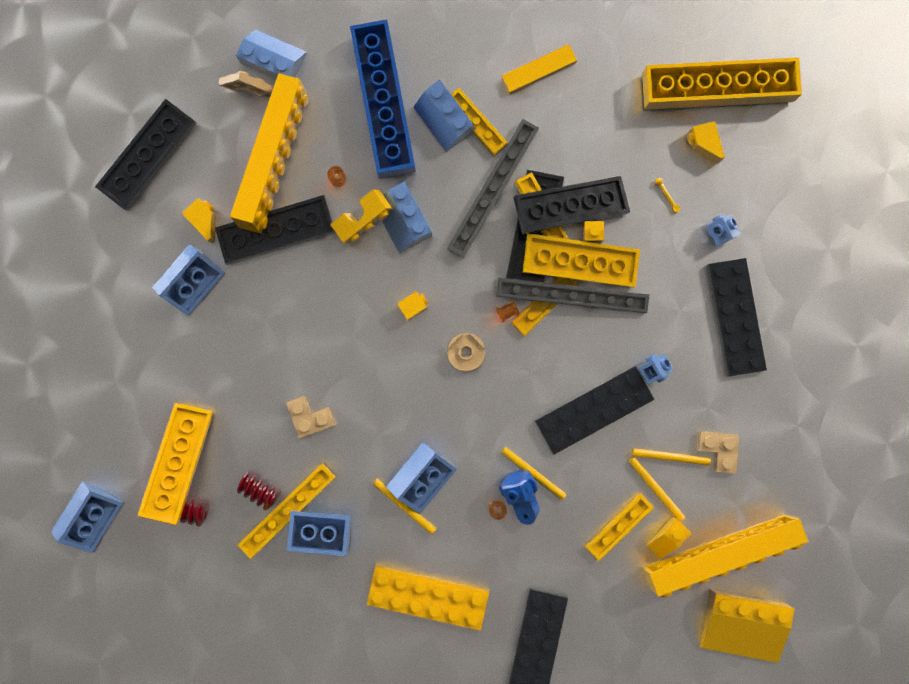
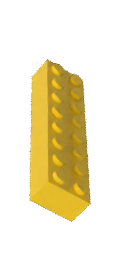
(721, 83)
(269, 154)
(725, 555)

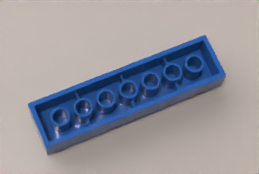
(382, 99)

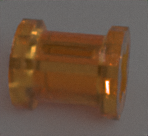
(339, 171)
(507, 311)
(497, 516)

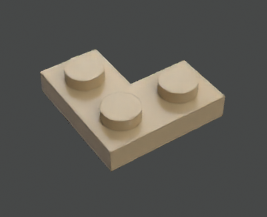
(243, 81)
(307, 422)
(726, 447)

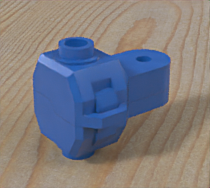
(519, 491)

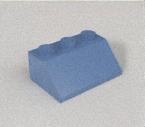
(269, 55)
(443, 115)
(405, 221)
(188, 280)
(421, 478)
(86, 517)
(319, 533)

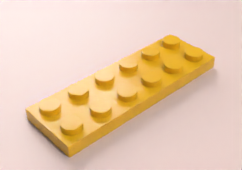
(581, 260)
(175, 464)
(428, 597)

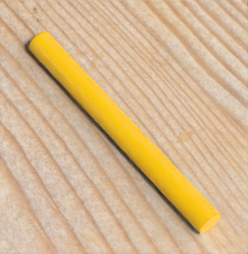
(671, 457)
(537, 476)
(656, 488)
(412, 513)

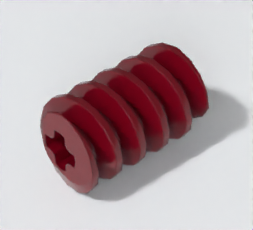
(257, 491)
(194, 514)

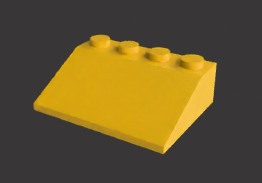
(746, 625)

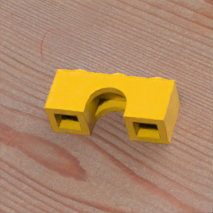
(375, 209)

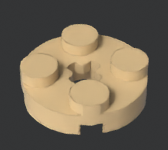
(466, 341)

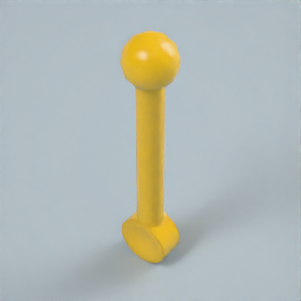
(676, 208)

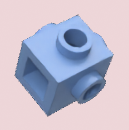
(723, 229)
(656, 368)

